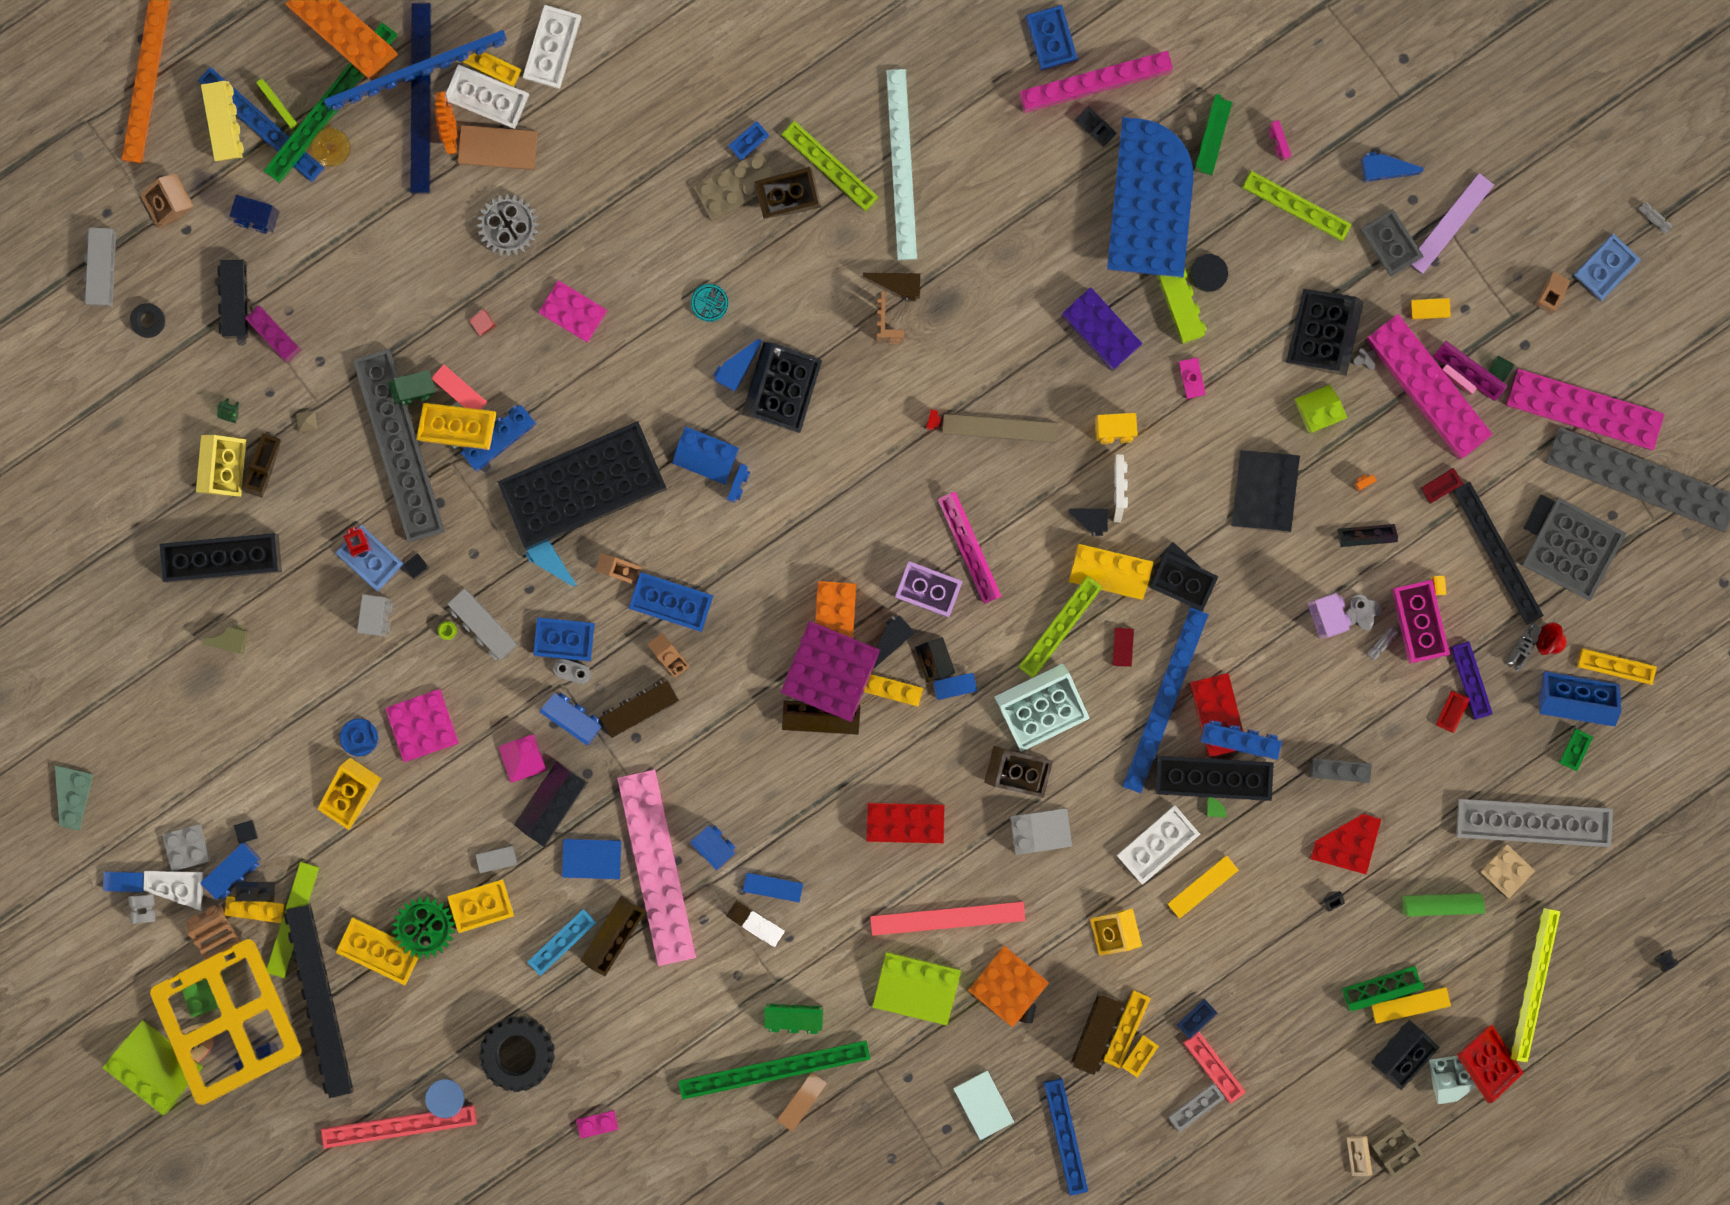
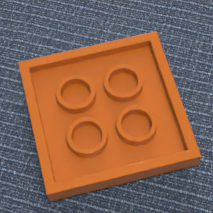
(1008, 986)

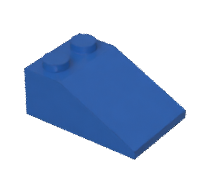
(713, 846)

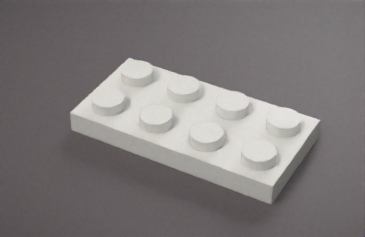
(552, 47)
(486, 97)
(1158, 844)

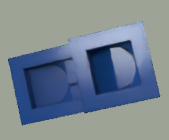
(955, 686)
(123, 881)

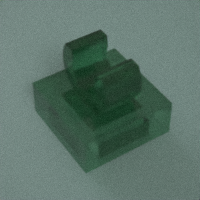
(227, 411)

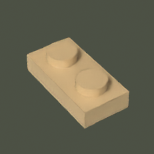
(1359, 1156)

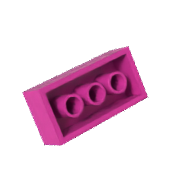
(1420, 621)

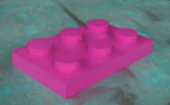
(573, 311)

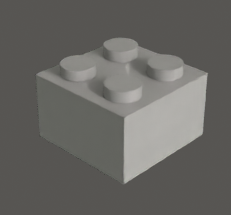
(374, 615)

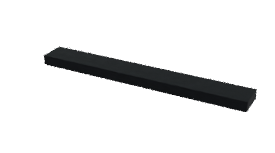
(1498, 553)

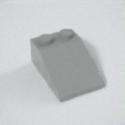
(1040, 831)

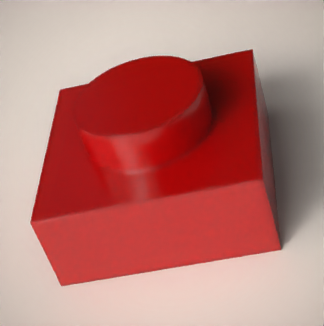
(933, 420)

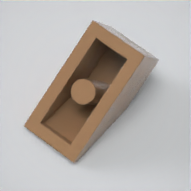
(618, 569)

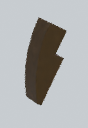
(262, 465)

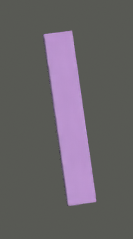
(1452, 221)

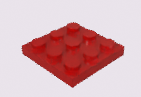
(1490, 1064)

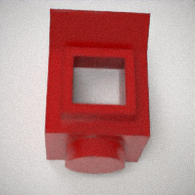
(357, 541)

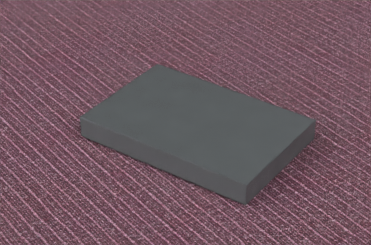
(1391, 243)

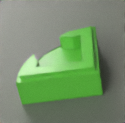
(1215, 808)

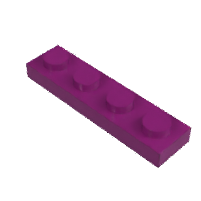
(1470, 370)

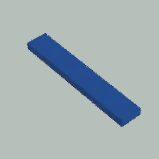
(1065, 1136)

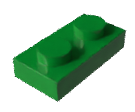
(1575, 750)

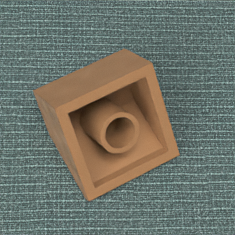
(166, 200)

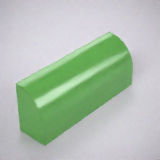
(1443, 904)

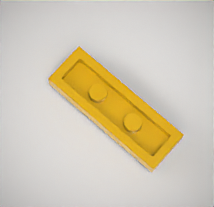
(494, 68)
(893, 690)
(255, 910)

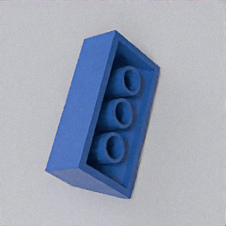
(1580, 699)

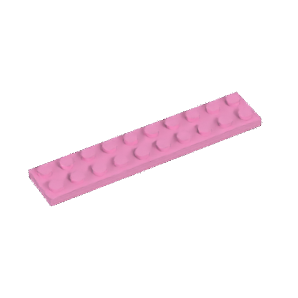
(656, 867)

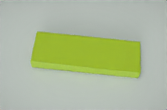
(277, 104)

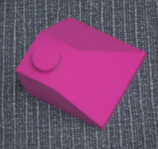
(522, 758)

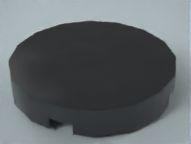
(1209, 273)

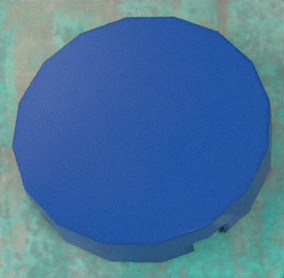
(359, 737)

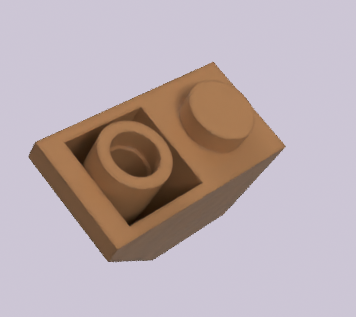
(1553, 293)
(668, 655)

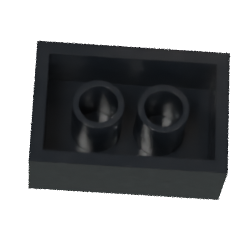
(1183, 581)

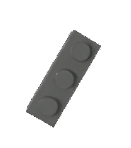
(1340, 770)

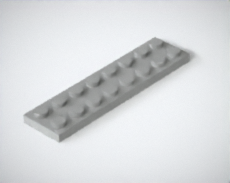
(1534, 823)

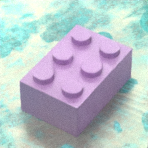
(928, 589)
(1329, 615)

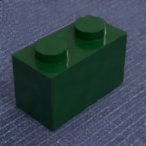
(412, 387)

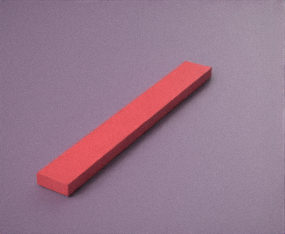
(947, 918)
(395, 1127)

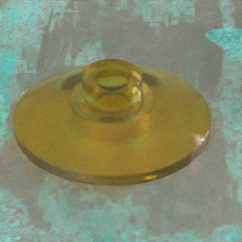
(337, 154)

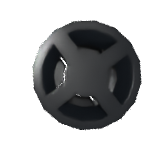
(1666, 960)

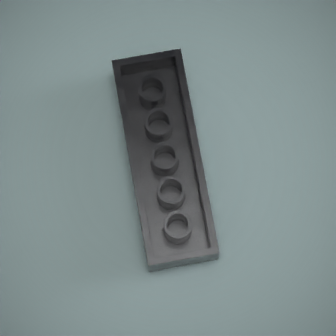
(220, 558)
(1213, 778)

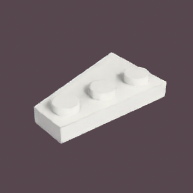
(1121, 485)
(176, 886)

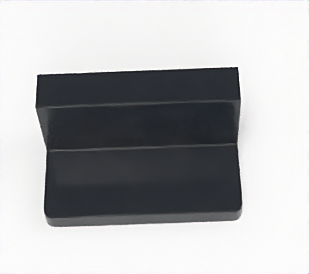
(935, 659)

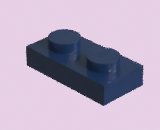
(1197, 1019)

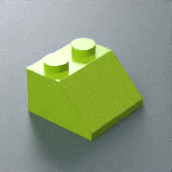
(1320, 409)

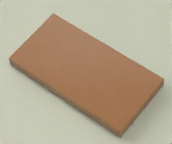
(497, 147)

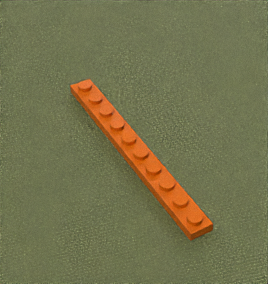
(145, 81)

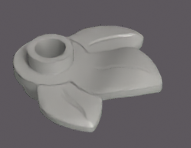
(1365, 614)

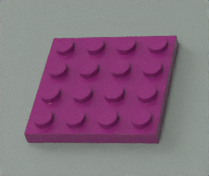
(830, 671)

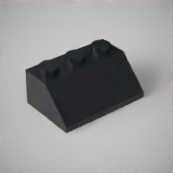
(1405, 1054)

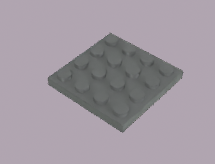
(1573, 549)

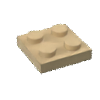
(1507, 871)

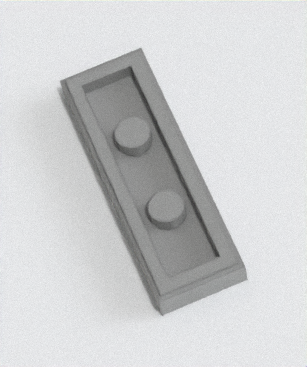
(1196, 1107)

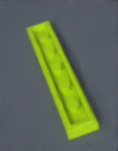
(830, 166)
(1296, 206)
(1060, 626)
(299, 896)

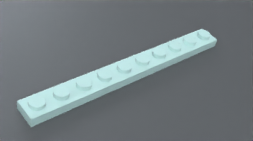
(901, 164)

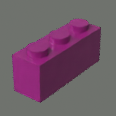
(273, 334)

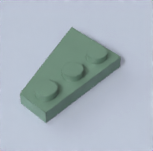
(72, 795)

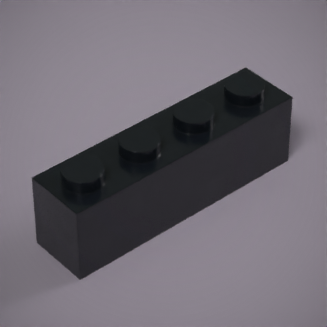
(233, 299)

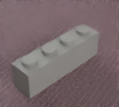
(100, 267)
(482, 624)

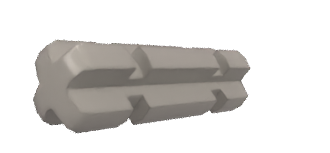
(1655, 217)
(1383, 643)

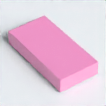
(1459, 380)

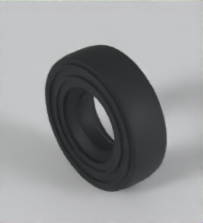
(138, 312)

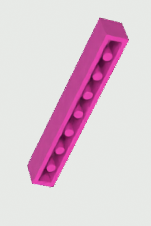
(1096, 81)

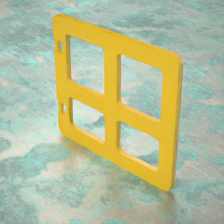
(230, 1019)

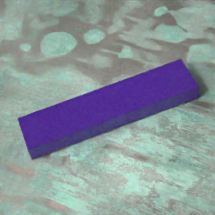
(1471, 680)

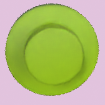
(447, 630)

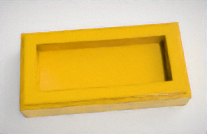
(1430, 309)

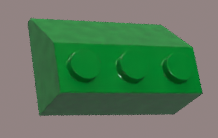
(793, 1018)

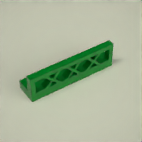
(1213, 135)
(1383, 996)

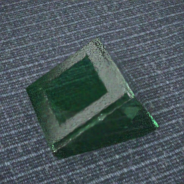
(1501, 368)

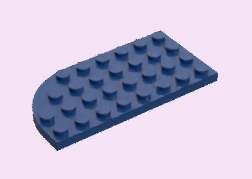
(1150, 201)

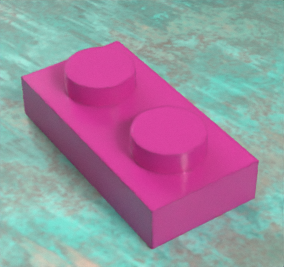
(1281, 148)
(597, 1124)

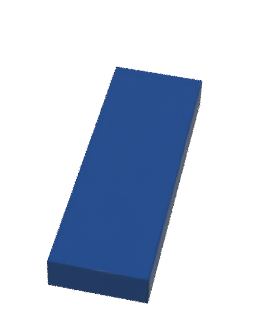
(773, 887)

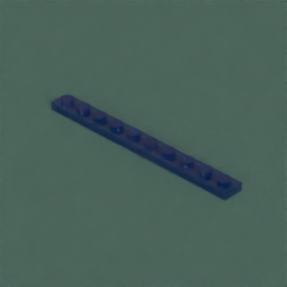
(420, 101)

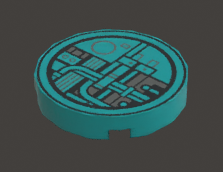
(709, 302)

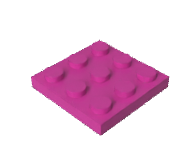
(422, 725)

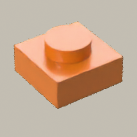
(1364, 481)

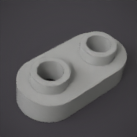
(572, 670)

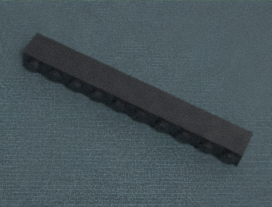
(319, 1000)

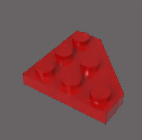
(1349, 844)

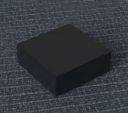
(246, 831)

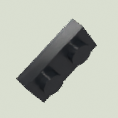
(254, 891)

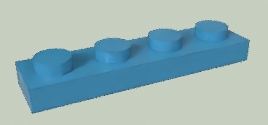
(562, 942)

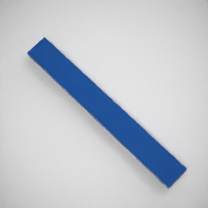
(264, 127)

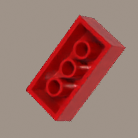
(1215, 702)
(905, 823)

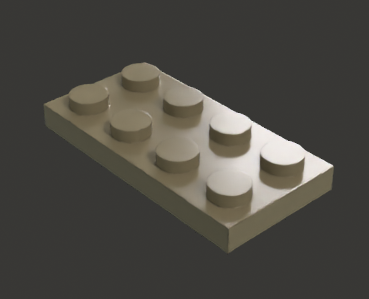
(733, 186)

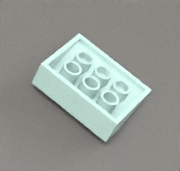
(1042, 707)

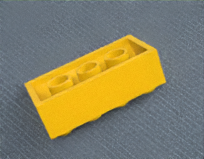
(1111, 570)

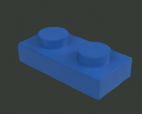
(748, 140)
(736, 491)

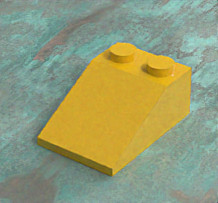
(349, 793)

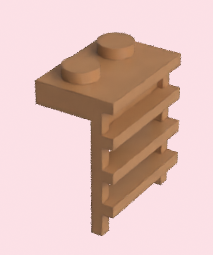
(893, 337)
(209, 924)

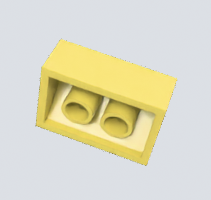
(221, 465)

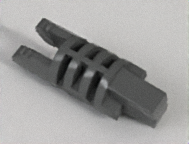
(1524, 647)

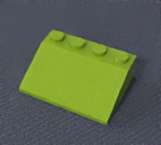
(916, 988)
(149, 1068)

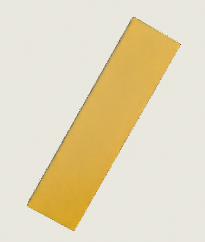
(1616, 666)
(1202, 886)
(1411, 1005)
(1126, 1029)

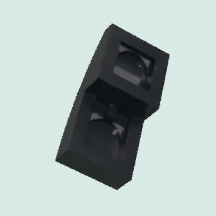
(1095, 126)

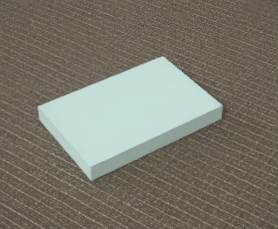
(983, 1105)

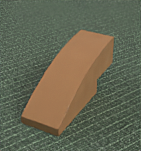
(801, 1101)

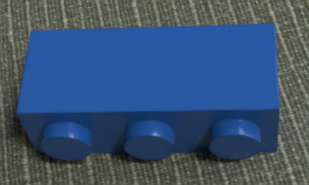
(231, 871)

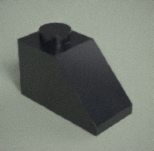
(1091, 520)

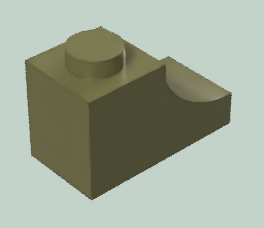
(232, 639)

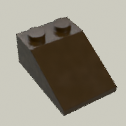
(788, 193)
(1018, 772)

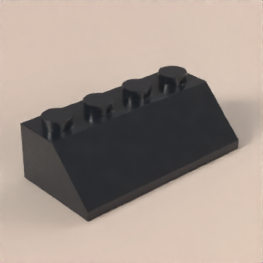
(550, 804)

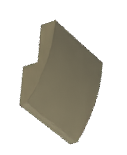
(1397, 1149)

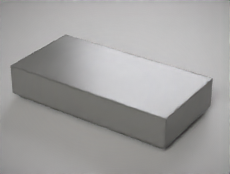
(496, 859)

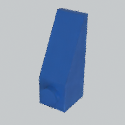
(1384, 167)
(735, 368)

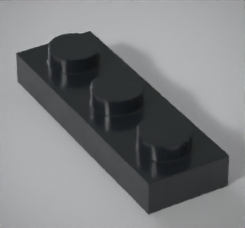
(1367, 535)

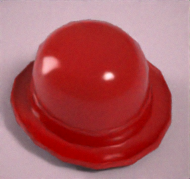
(1551, 639)

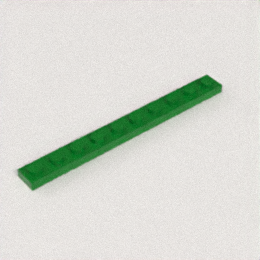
(318, 117)
(774, 1069)

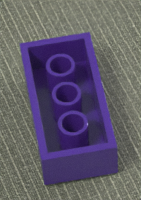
(1101, 329)

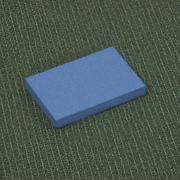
(1606, 267)
(373, 566)

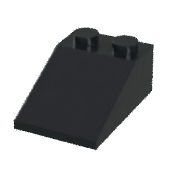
(893, 637)

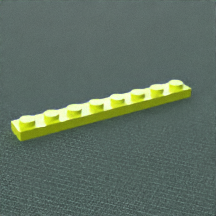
(1535, 985)

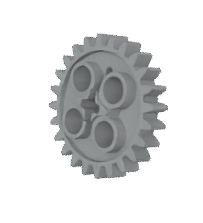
(522, 216)

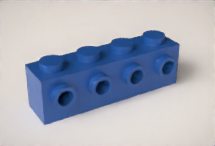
(505, 433)
(1241, 741)

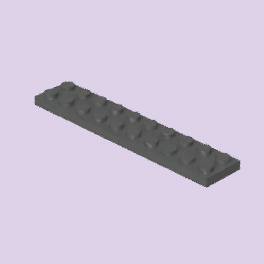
(399, 448)
(1640, 479)

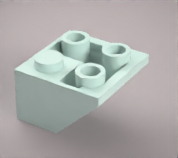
(1450, 1079)

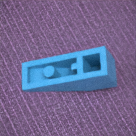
(547, 558)

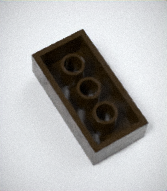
(1097, 1033)

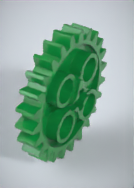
(409, 918)

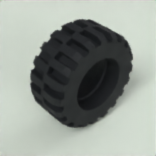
(498, 1072)

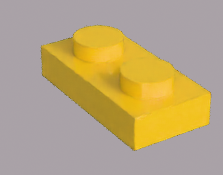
(1140, 1056)

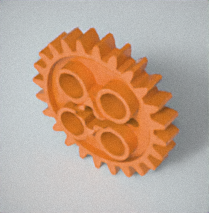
(446, 122)

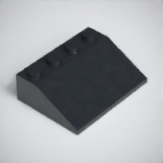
(1325, 331)
(781, 387)
(1265, 491)

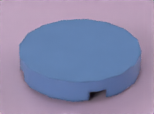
(444, 1098)

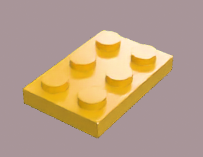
(480, 906)

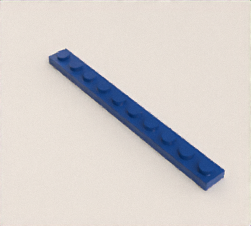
(408, 74)
(1165, 700)

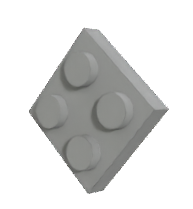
(186, 847)

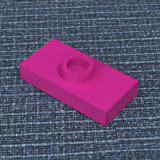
(1192, 378)

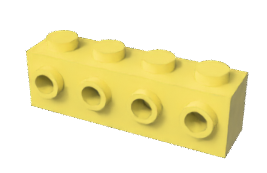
(222, 121)

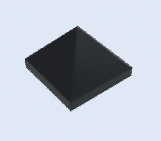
(1333, 900)

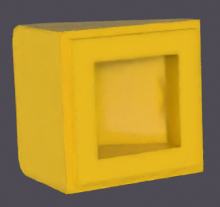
(1439, 585)

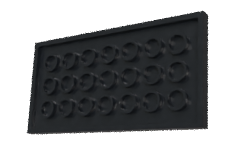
(582, 485)

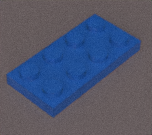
(671, 602)

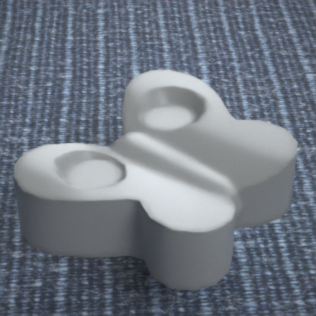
(1365, 358)

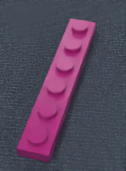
(969, 547)

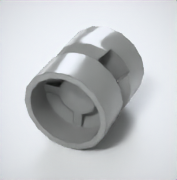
(142, 901)

